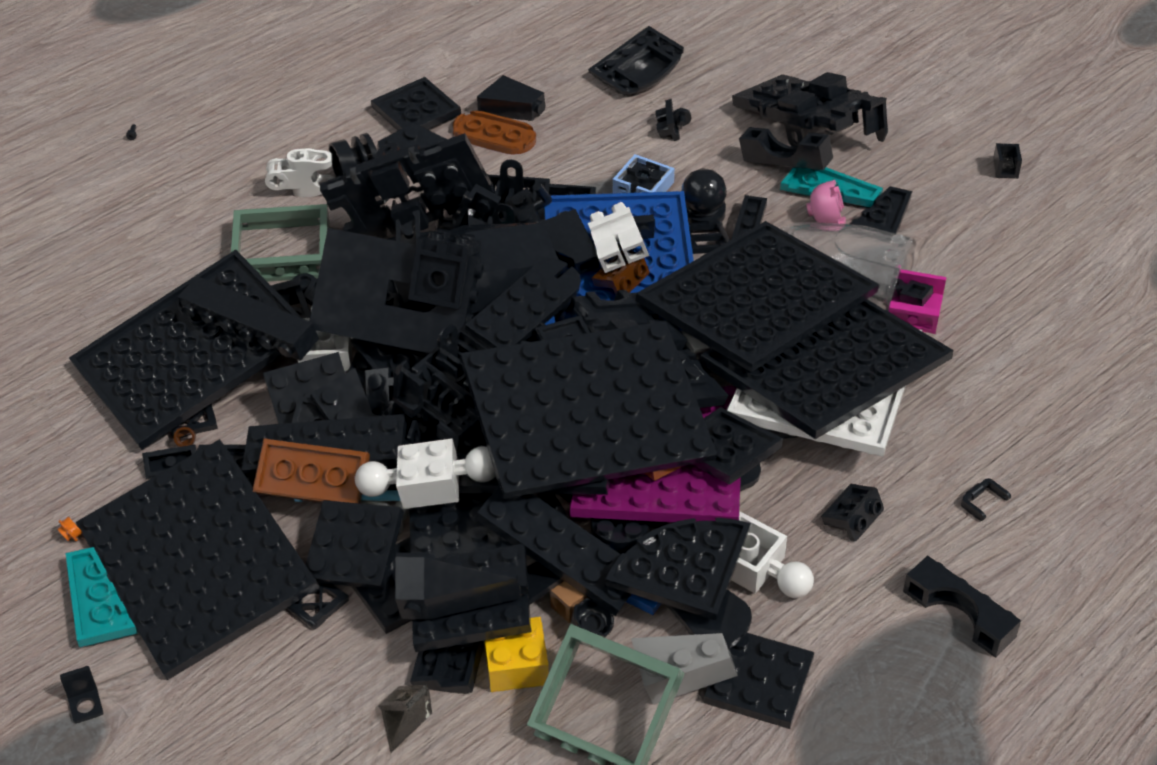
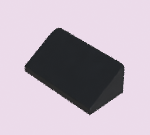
(161, 460)

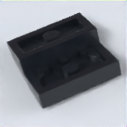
(448, 668)

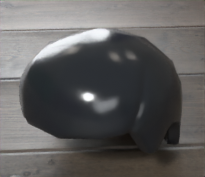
(592, 618)

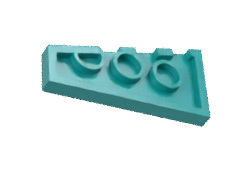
(852, 189)
(95, 602)

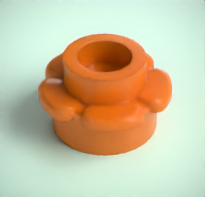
(69, 529)

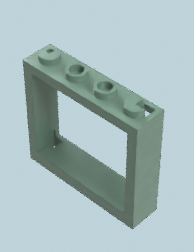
(282, 267)
(557, 675)

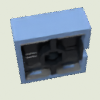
(642, 176)

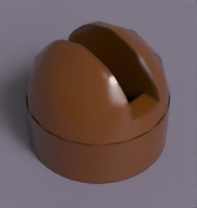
(183, 431)

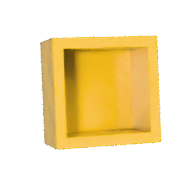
(517, 660)

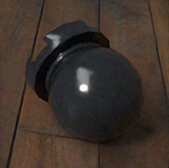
(704, 196)

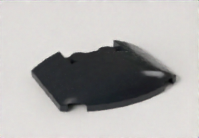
(639, 62)

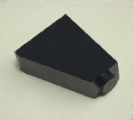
(511, 100)

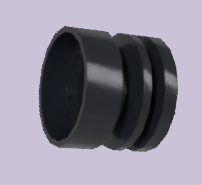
(344, 156)

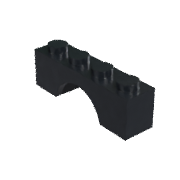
(762, 147)
(934, 584)

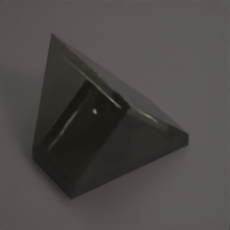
(404, 712)

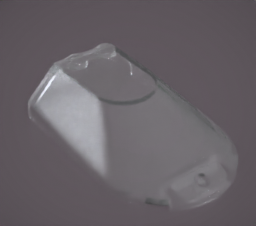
(862, 248)

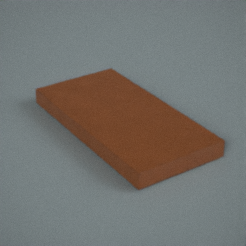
(308, 472)

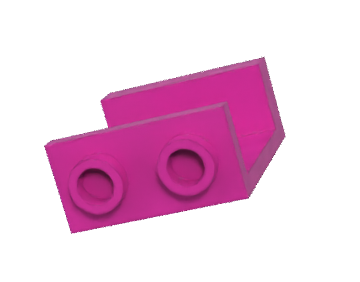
(921, 317)

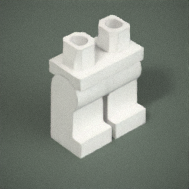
(615, 229)

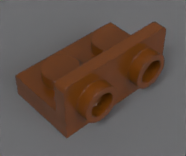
(624, 277)

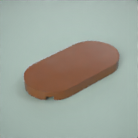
(495, 132)

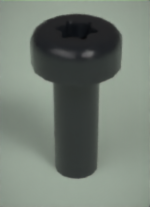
(131, 134)

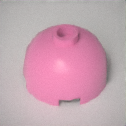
(826, 203)

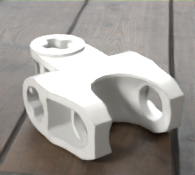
(298, 172)

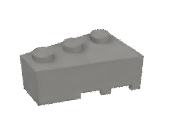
(701, 657)

